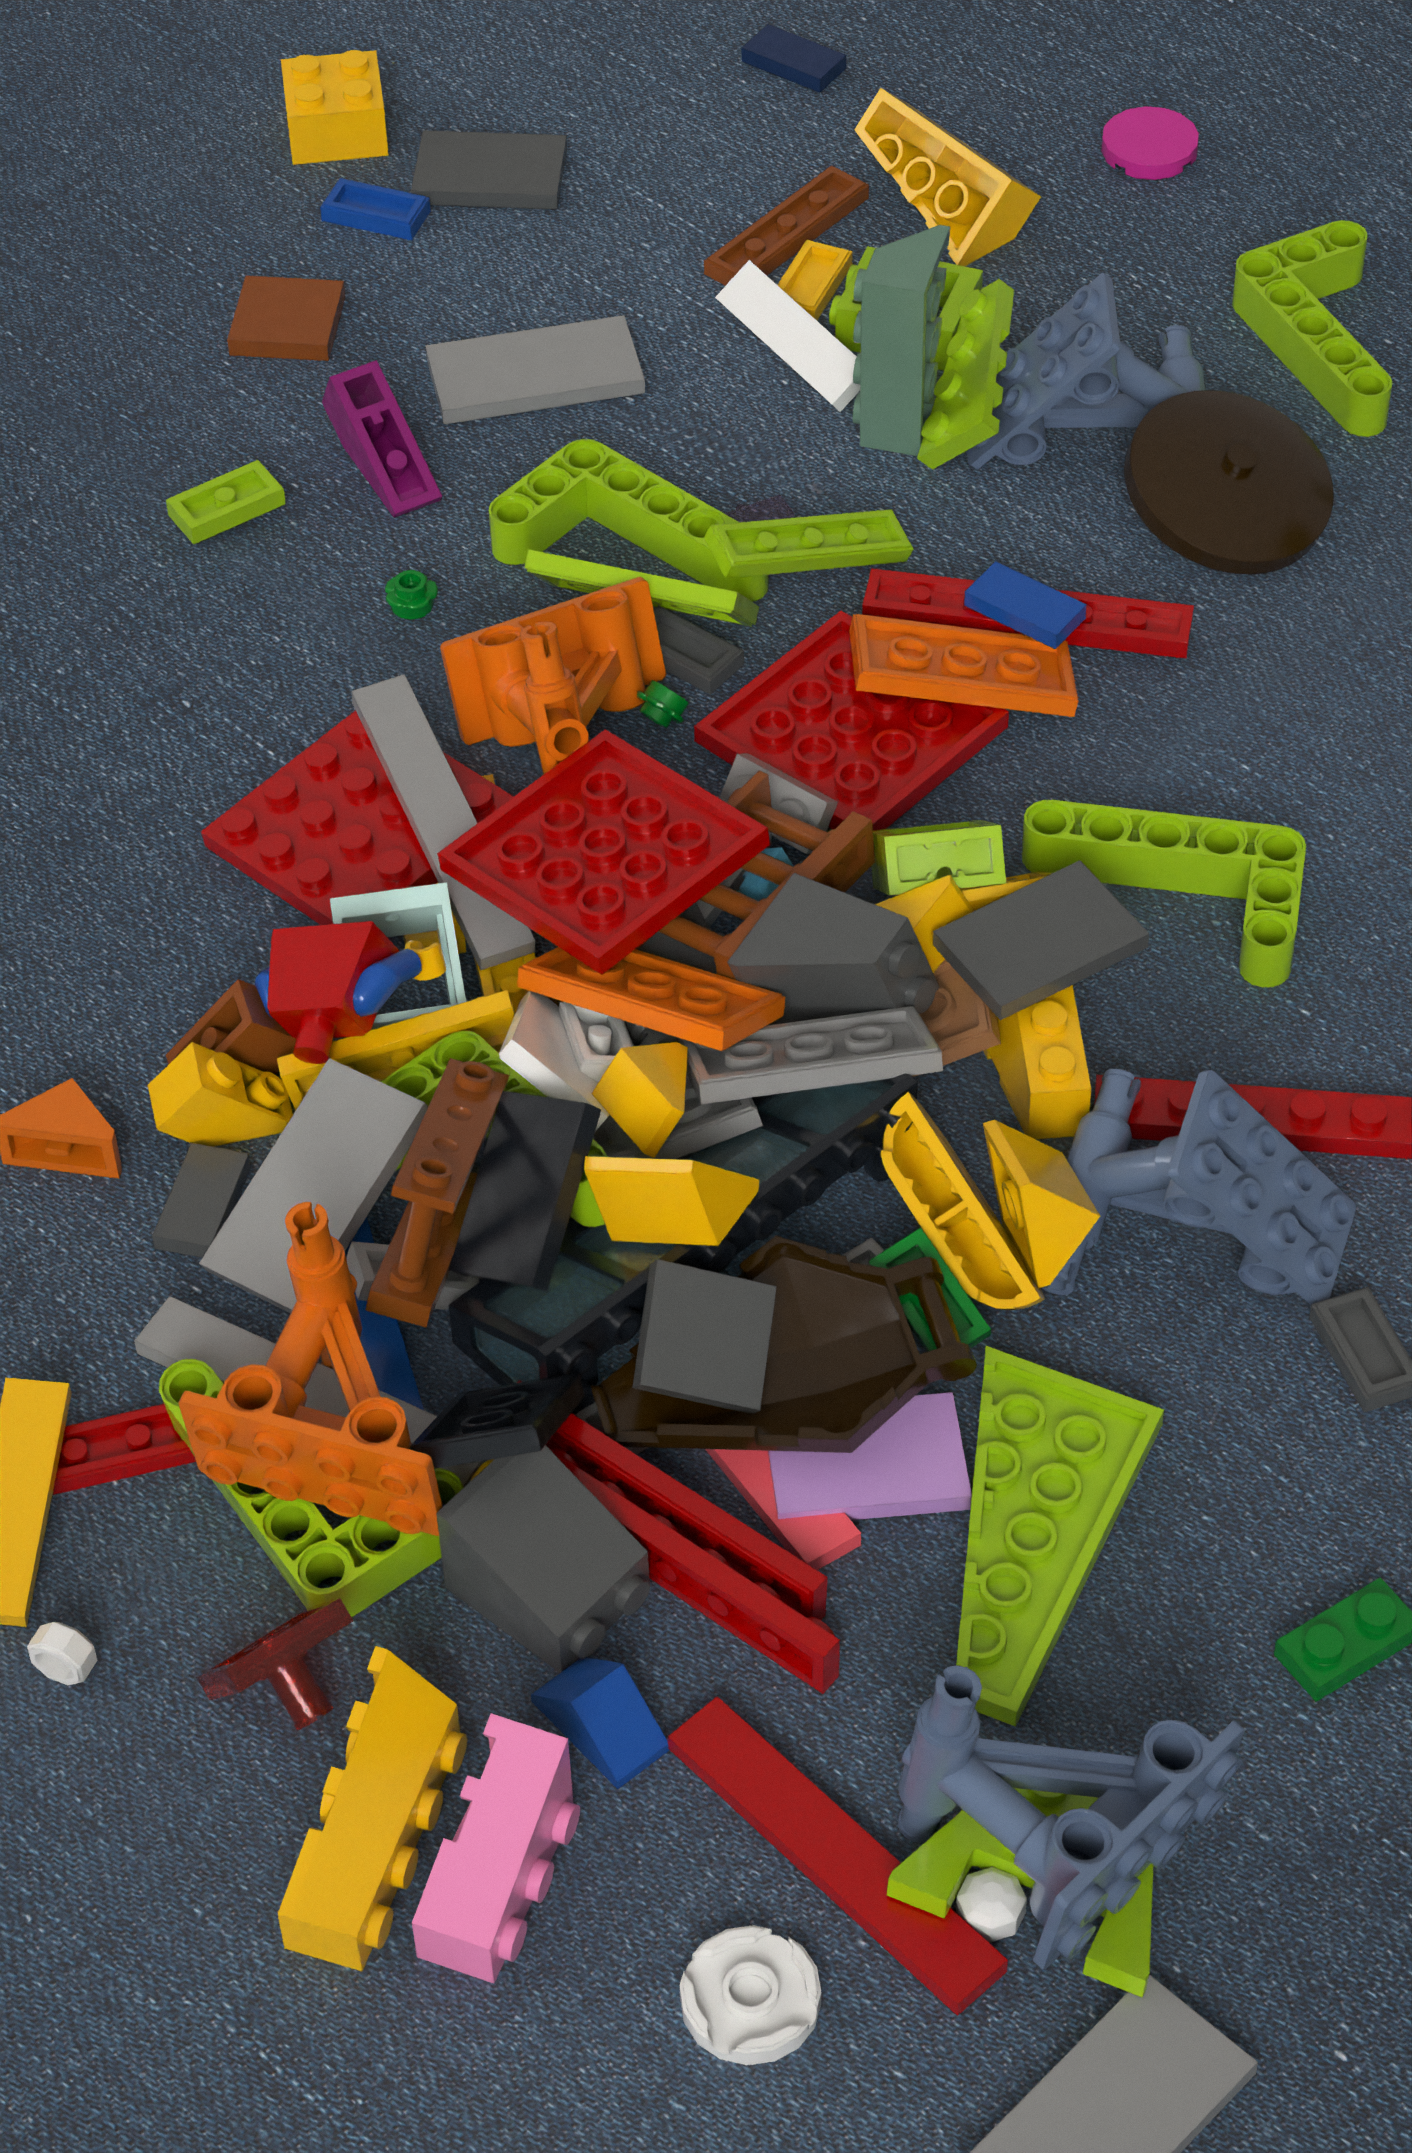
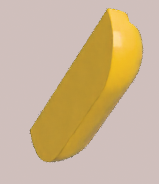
(954, 1211)

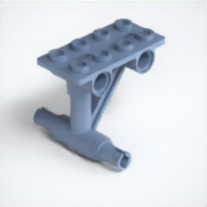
(1072, 374)
(1218, 1174)
(1085, 1855)

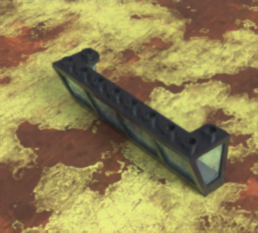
(602, 1283)

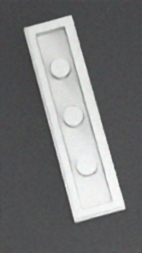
(792, 334)

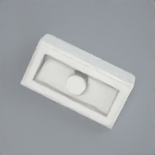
(593, 1038)

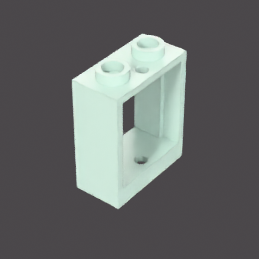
(406, 913)

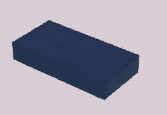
(793, 58)

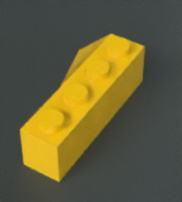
(946, 178)
(1044, 1066)
(372, 1817)

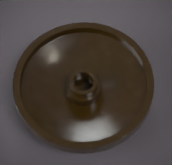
(1228, 482)

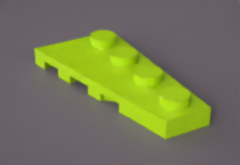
(968, 384)

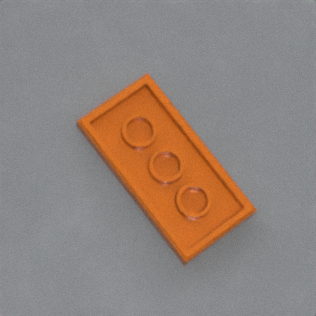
(961, 665)
(658, 996)

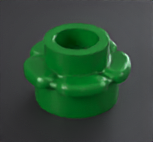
(411, 594)
(662, 704)

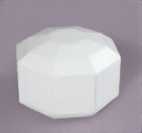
(62, 1653)
(992, 1903)

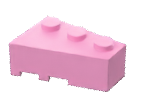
(499, 1854)

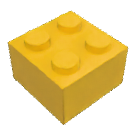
(334, 107)

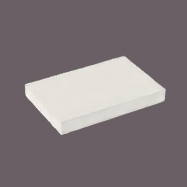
(543, 1054)

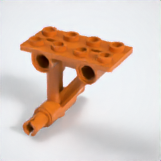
(554, 669)
(270, 1440)

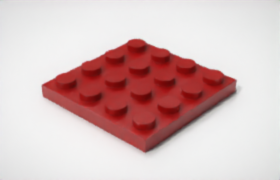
(852, 745)
(333, 825)
(603, 850)

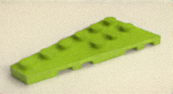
(1044, 1498)

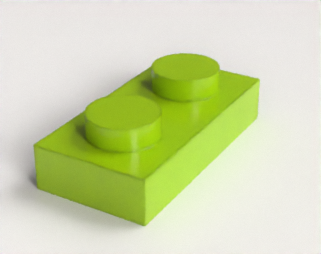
(225, 502)

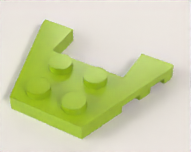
(940, 1865)

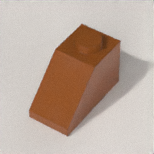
(240, 1029)

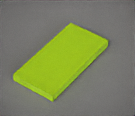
(664, 591)

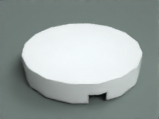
(750, 1995)

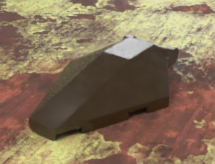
(833, 1364)

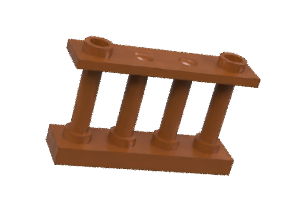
(836, 861)
(438, 1187)

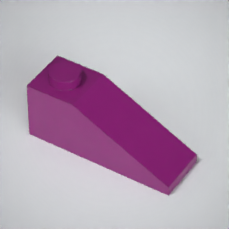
(379, 438)

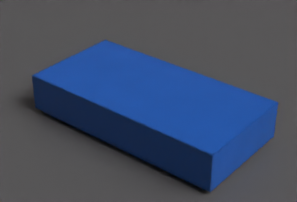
(375, 209)
(1025, 605)

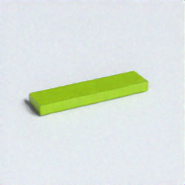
(808, 543)

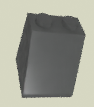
(833, 955)
(541, 1557)

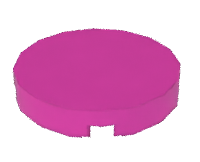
(1150, 142)

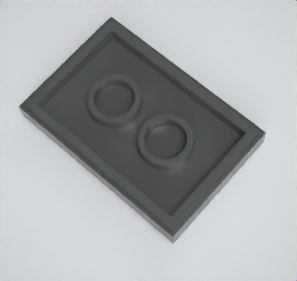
(490, 169)
(1040, 939)

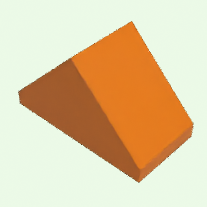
(60, 1133)

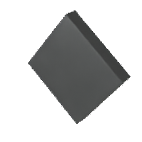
(704, 1337)

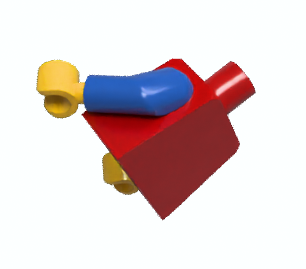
(335, 981)

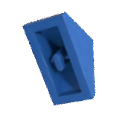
(603, 1717)

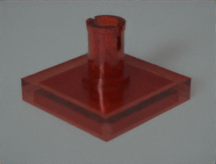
(280, 1660)

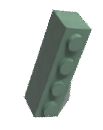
(898, 340)

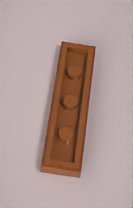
(789, 224)

